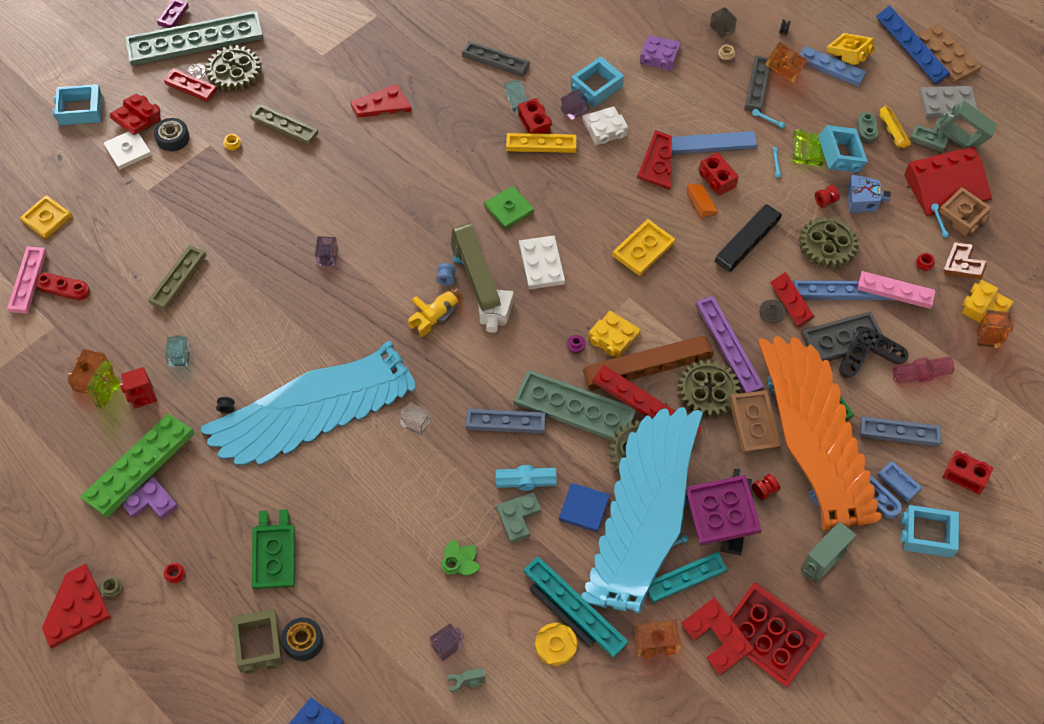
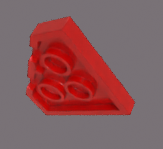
(75, 607)

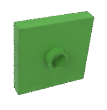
(509, 207)

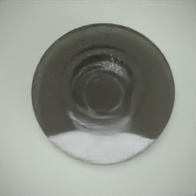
(772, 311)

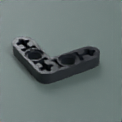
(865, 346)

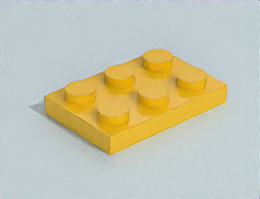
(643, 247)

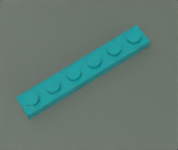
(575, 607)

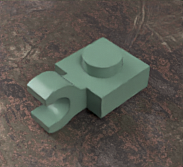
(470, 678)

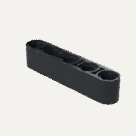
(748, 238)

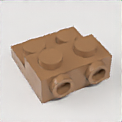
(965, 211)

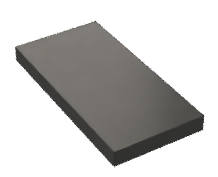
(835, 338)

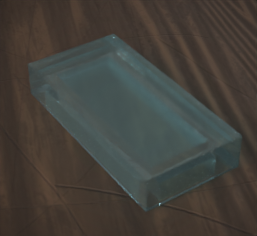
(515, 93)

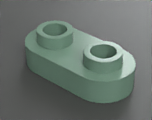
(867, 123)

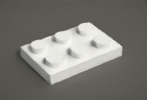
(541, 262)

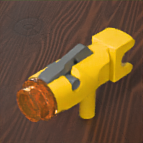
(436, 312)

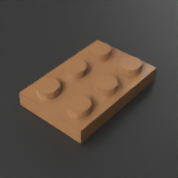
(754, 421)

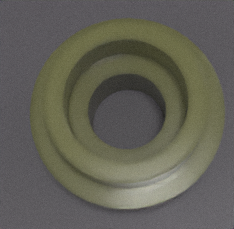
(111, 581)

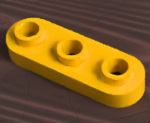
(894, 127)

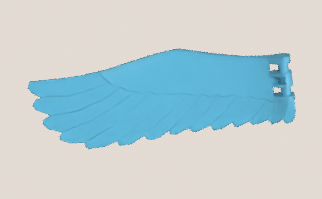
(308, 406)
(646, 510)

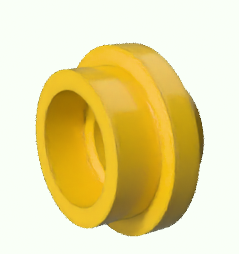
(232, 142)

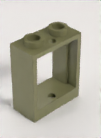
(253, 621)

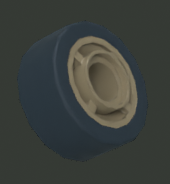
(171, 134)

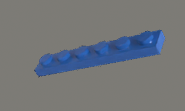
(913, 45)

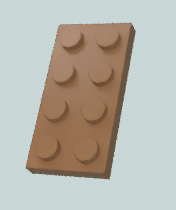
(949, 53)

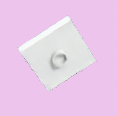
(127, 149)

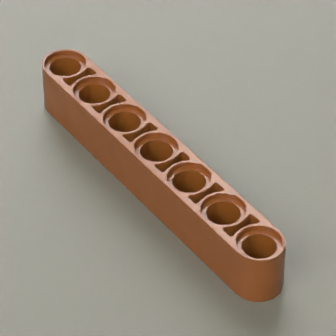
(654, 360)

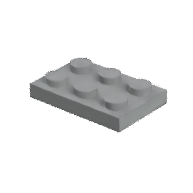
(942, 99)

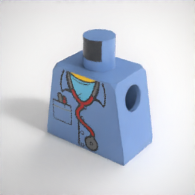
(865, 194)

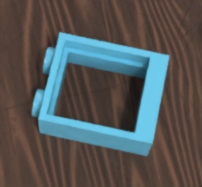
(604, 69)
(78, 93)
(847, 136)
(951, 521)

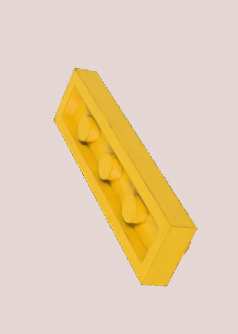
(541, 142)

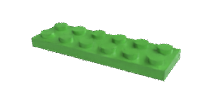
(137, 465)

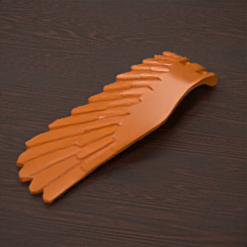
(818, 432)

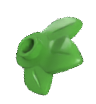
(462, 557)

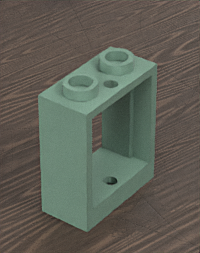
(984, 125)
(827, 552)

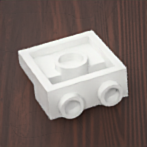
(605, 125)

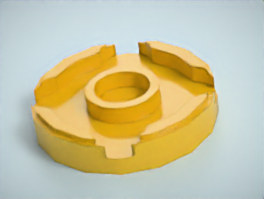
(556, 644)

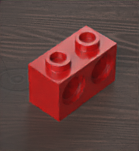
(534, 117)
(718, 174)
(138, 388)
(966, 475)

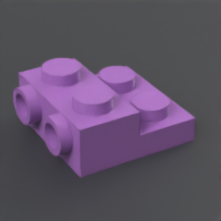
(659, 52)

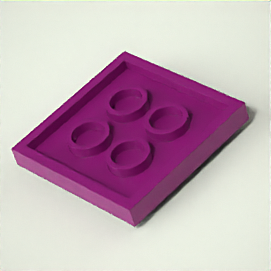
(723, 510)

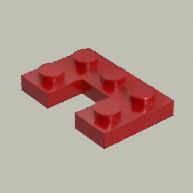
(734, 645)

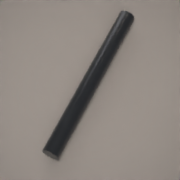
(561, 615)

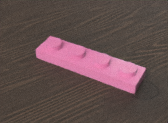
(26, 279)
(896, 289)

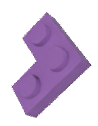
(150, 495)

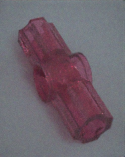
(923, 369)

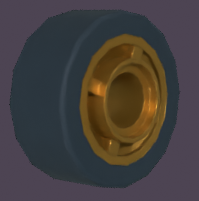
(306, 649)

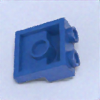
(315, 713)

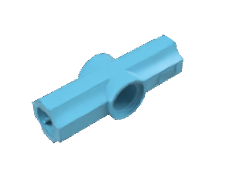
(525, 477)

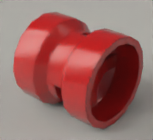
(827, 196)
(765, 487)

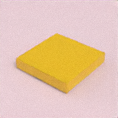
(46, 217)

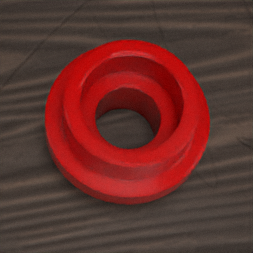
(925, 257)
(173, 567)

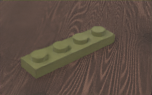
(284, 124)
(177, 277)

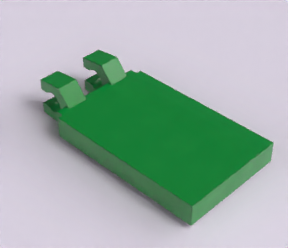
(273, 552)

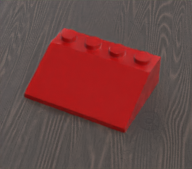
(941, 176)
(776, 632)

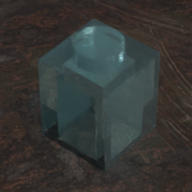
(177, 351)

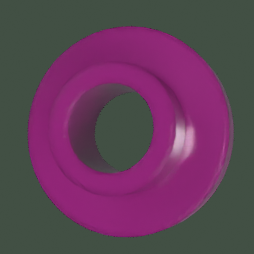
(576, 348)

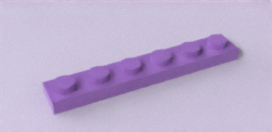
(729, 345)

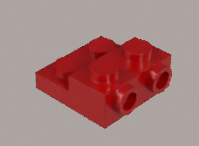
(136, 114)

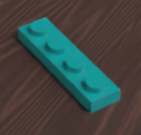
(686, 577)

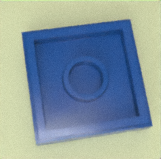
(584, 507)

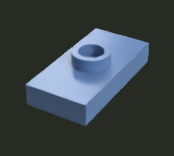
(899, 481)

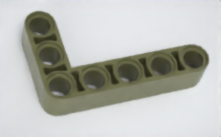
(465, 244)

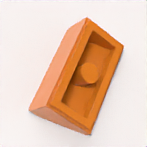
(701, 200)

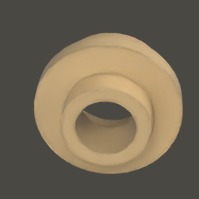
(726, 52)

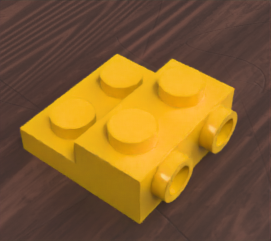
(852, 48)
(983, 299)
(613, 334)

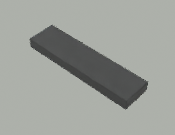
(495, 59)
(757, 84)

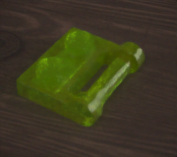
(814, 153)
(98, 387)

